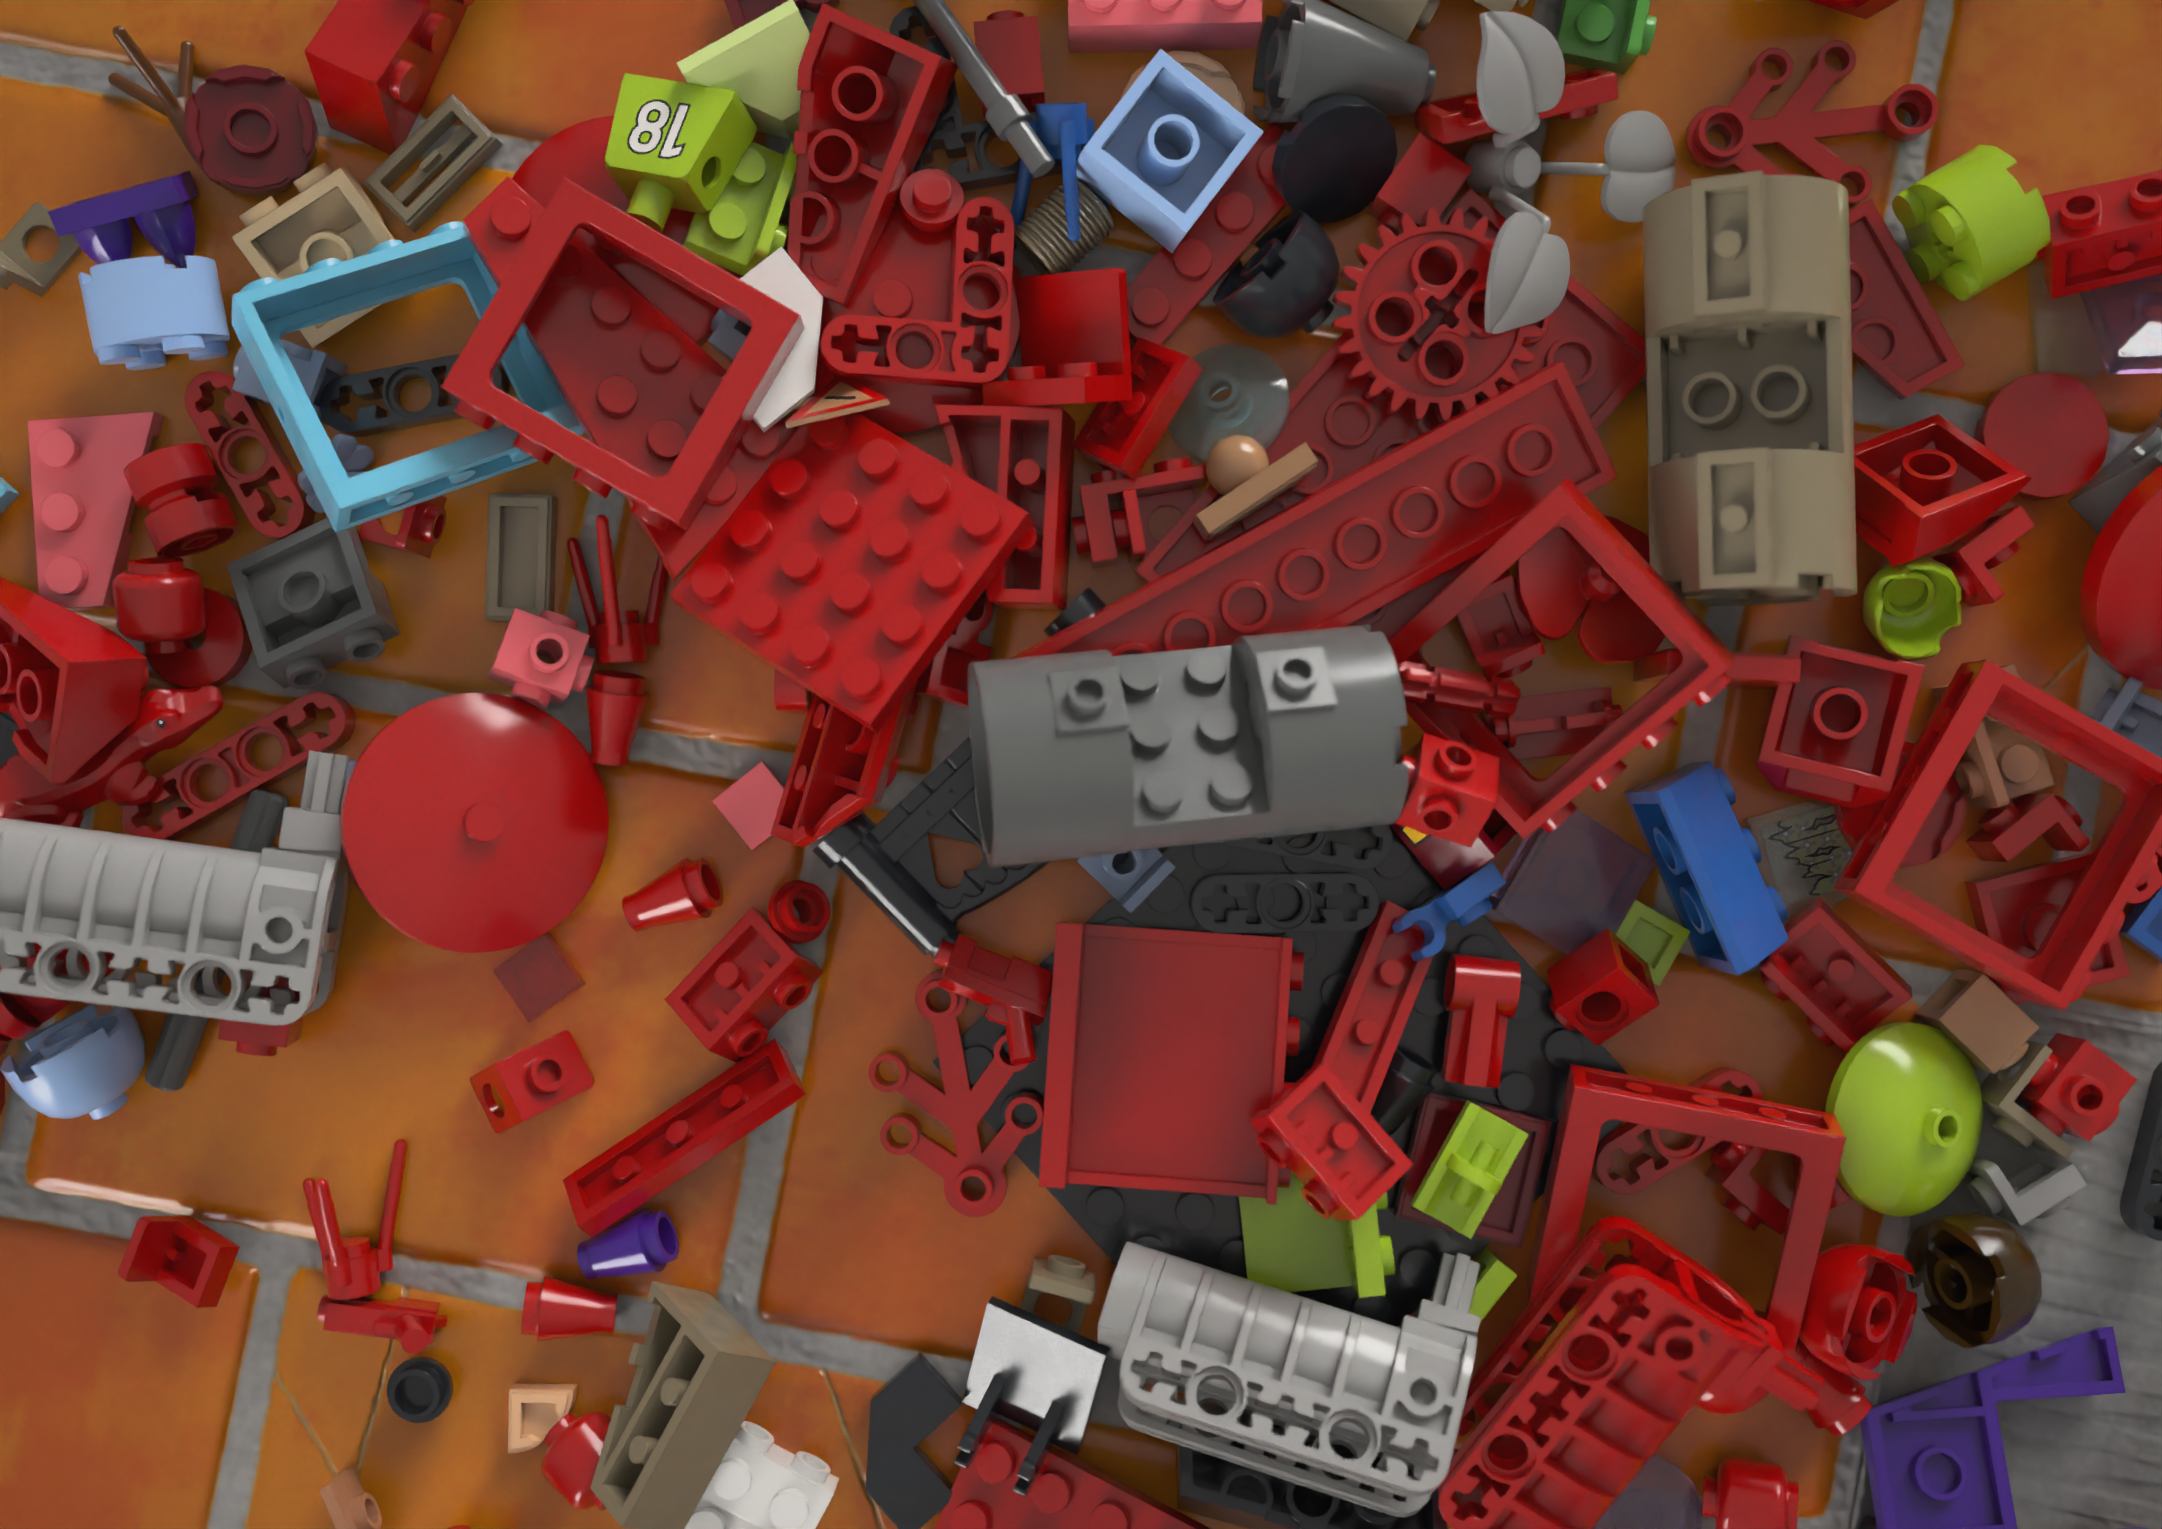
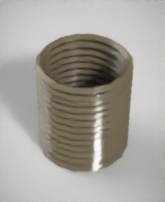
(1045, 235)

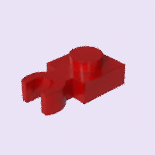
(947, 673)

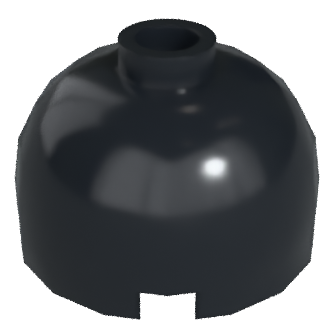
(1283, 282)

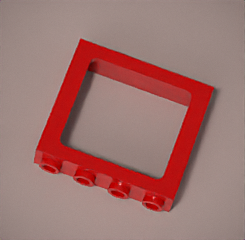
(724, 420)
(1547, 802)
(2095, 905)
(1603, 1095)

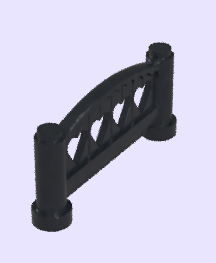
(895, 857)

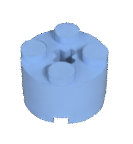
(152, 309)

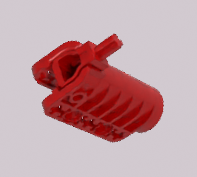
(1606, 1383)

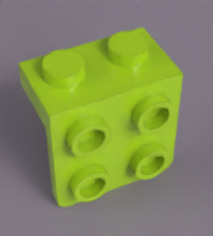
(1302, 1251)

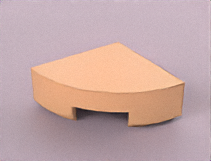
(535, 1411)

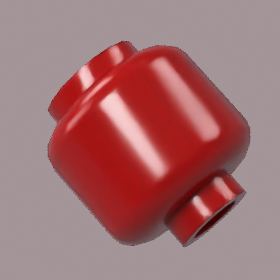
(159, 603)
(574, 1456)
(1750, 1496)

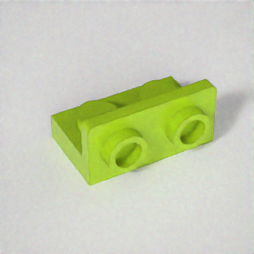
(746, 217)

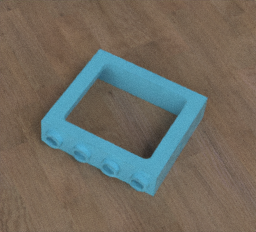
(337, 288)

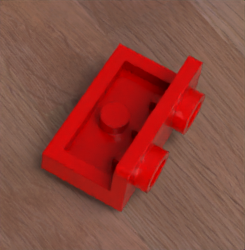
(1833, 977)

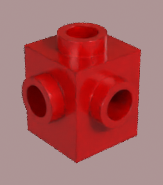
(1449, 789)
(2076, 1089)

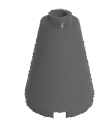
(1326, 53)

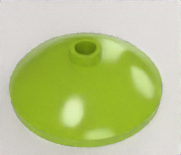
(1906, 1118)

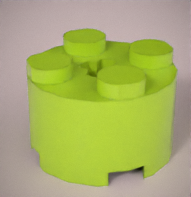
(1971, 223)

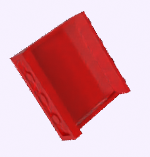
(1166, 1058)

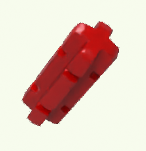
(1458, 689)

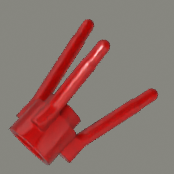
(614, 632)
(350, 1262)

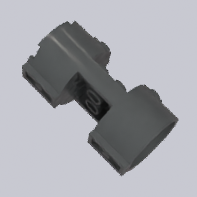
(1186, 744)

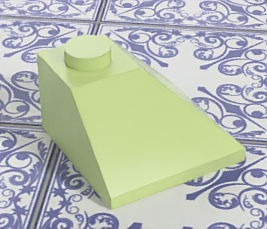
(760, 66)

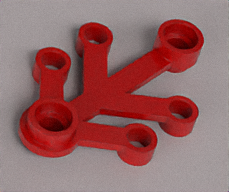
(1798, 129)
(957, 1108)

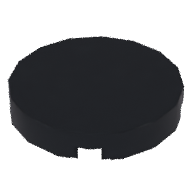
(1335, 158)

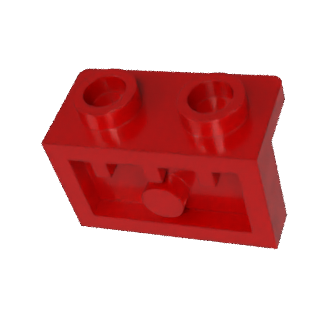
(2104, 235)
(1126, 432)
(743, 988)
(1330, 1145)

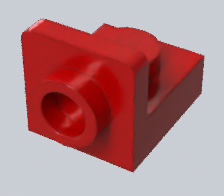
(1983, 549)

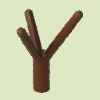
(165, 102)

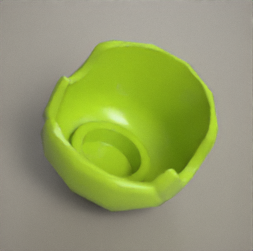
(1912, 607)

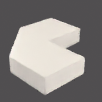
(795, 382)

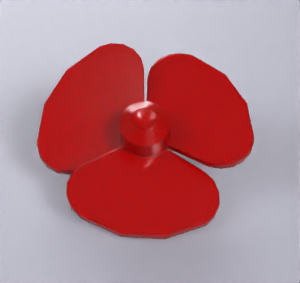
(1565, 583)

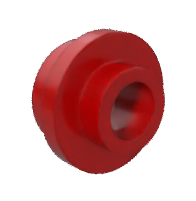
(812, 908)

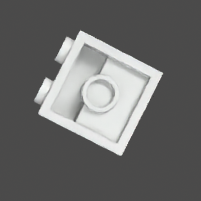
(764, 1487)

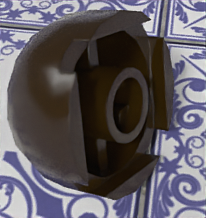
(1975, 1277)

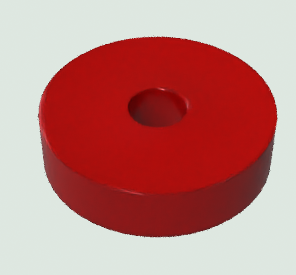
(220, 656)

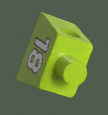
(675, 145)

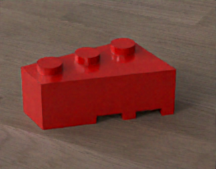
(1030, 462)

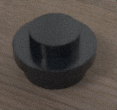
(420, 1389)

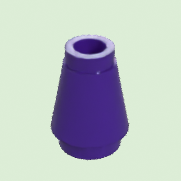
(630, 1247)

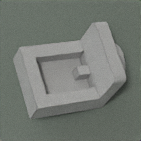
(2029, 1193)

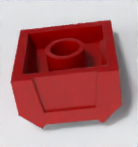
(1927, 487)
(1840, 725)

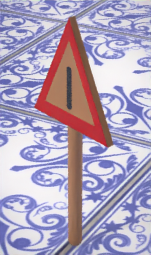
(836, 399)

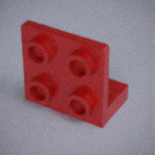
(1069, 341)

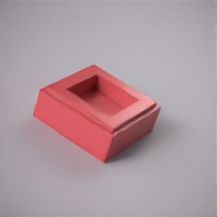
(752, 804)

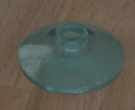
(1254, 408)

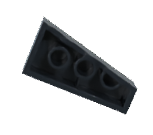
(1262, 1501)

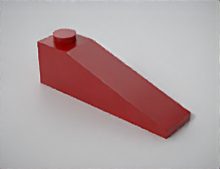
(859, 136)

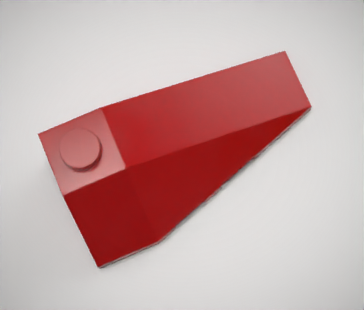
(63, 682)

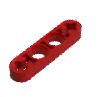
(241, 772)

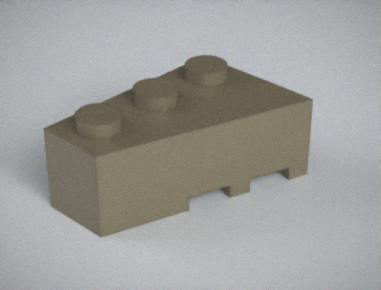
(681, 1411)

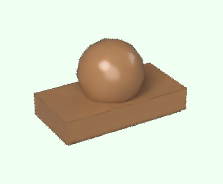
(1241, 472)

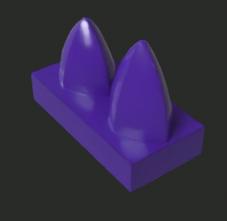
(158, 208)

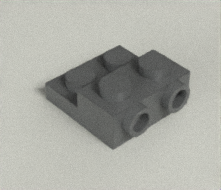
(312, 604)

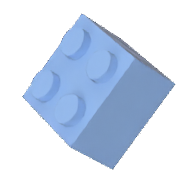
(1166, 150)

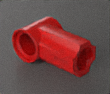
(1480, 1000)

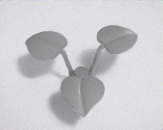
(1516, 79)

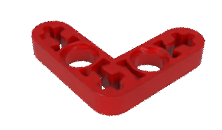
(945, 338)

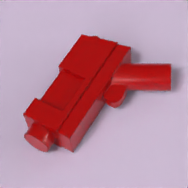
(1009, 987)
(405, 1319)

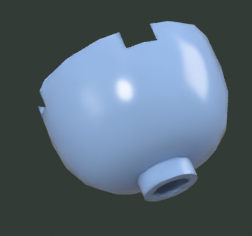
(80, 1064)

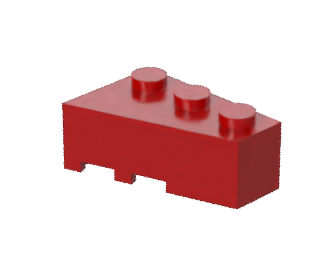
(379, 63)

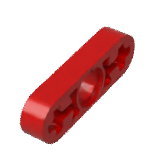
(210, 425)
(1643, 1167)

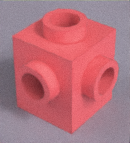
(546, 635)

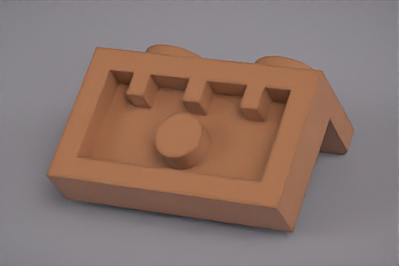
(1999, 762)

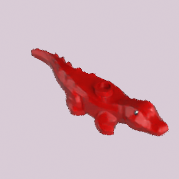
(118, 769)

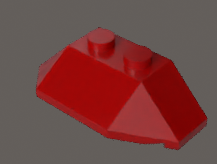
(838, 770)

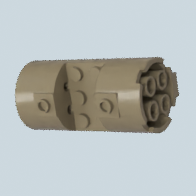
(1750, 389)

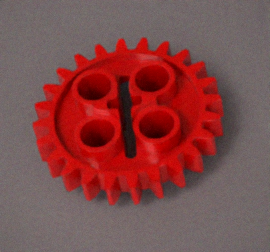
(1394, 278)

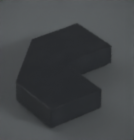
(901, 1416)

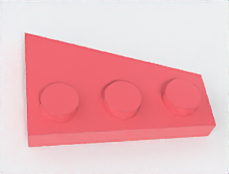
(84, 502)

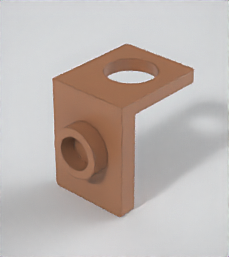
(349, 1504)

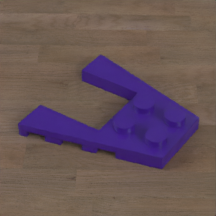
(1940, 1448)

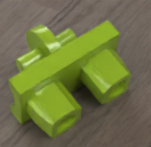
(1469, 1169)

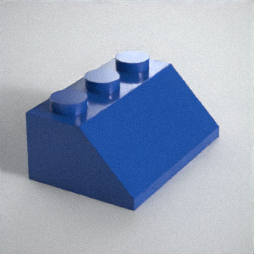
(1710, 867)

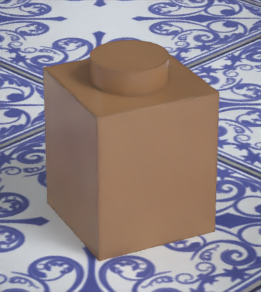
(1979, 1020)

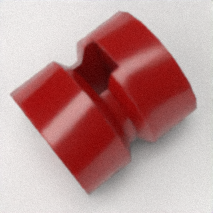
(179, 493)

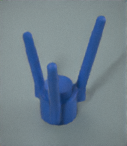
(1064, 134)

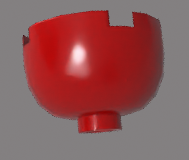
(1858, 1309)

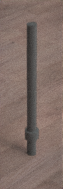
(1005, 111)

